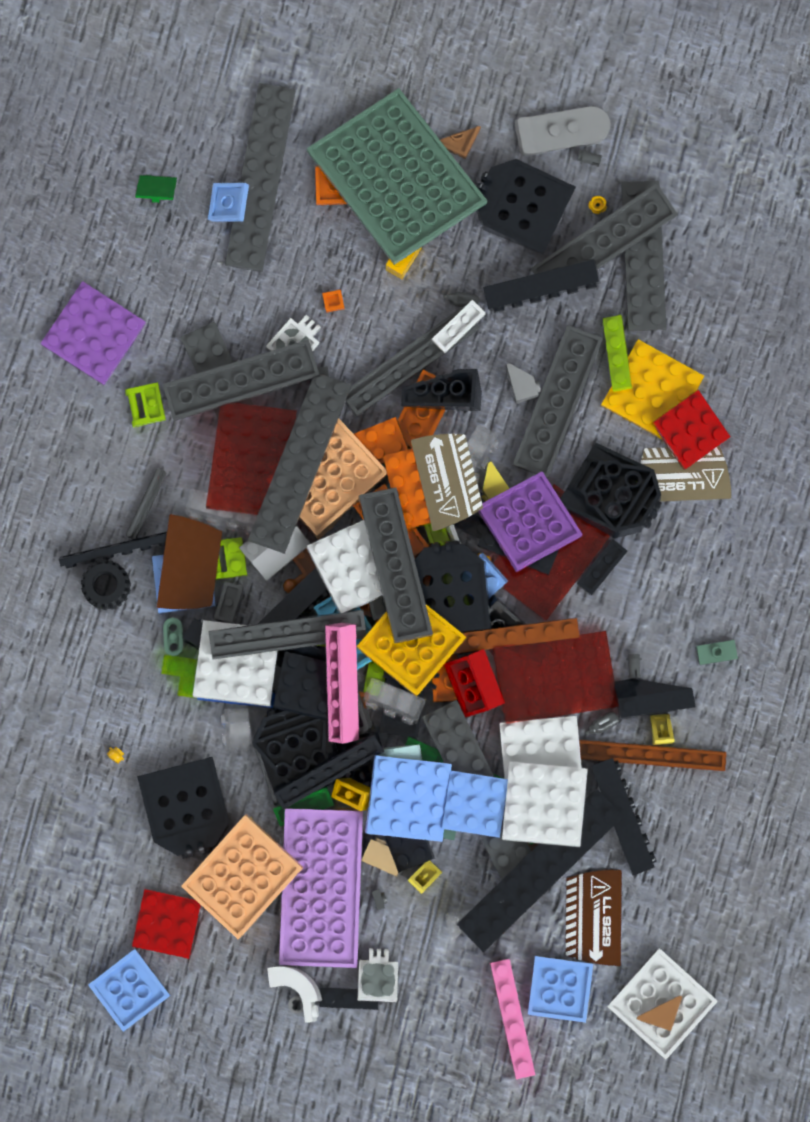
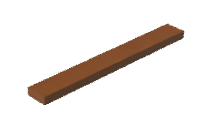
(653, 755)

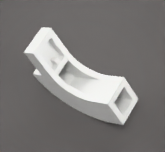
(302, 984)

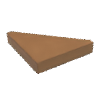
(461, 142)
(662, 1015)

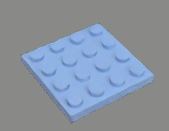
(407, 798)

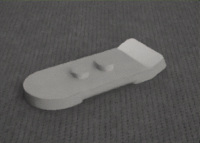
(561, 130)

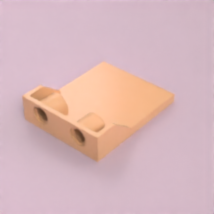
(343, 475)
(242, 876)

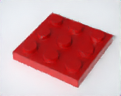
(691, 429)
(166, 924)

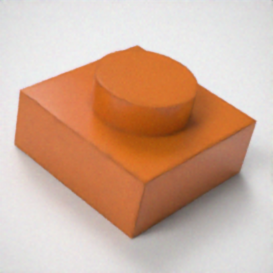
(333, 301)

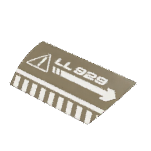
(447, 478)
(701, 481)

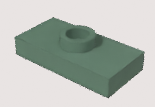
(717, 652)

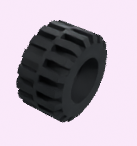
(96, 571)

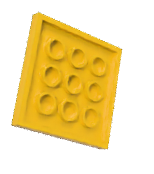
(656, 387)
(416, 660)

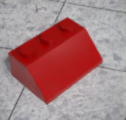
(474, 683)

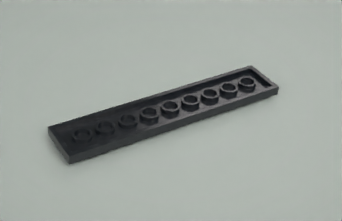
(535, 876)

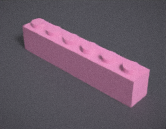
(342, 682)
(512, 1019)

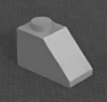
(522, 384)

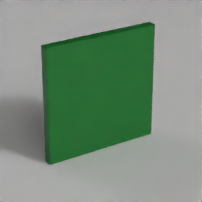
(156, 188)

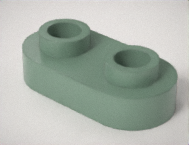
(173, 637)

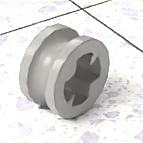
(290, 1005)

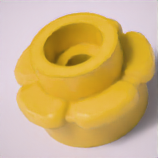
(598, 200)
(115, 754)

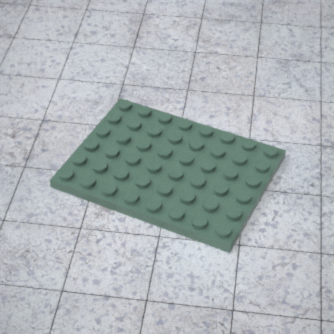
(396, 176)

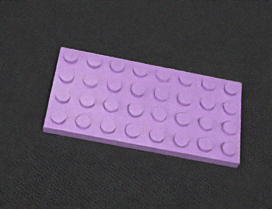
(324, 897)

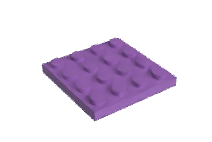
(93, 333)
(529, 521)

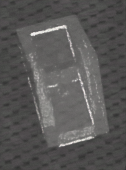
(451, 921)

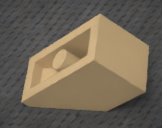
(380, 856)

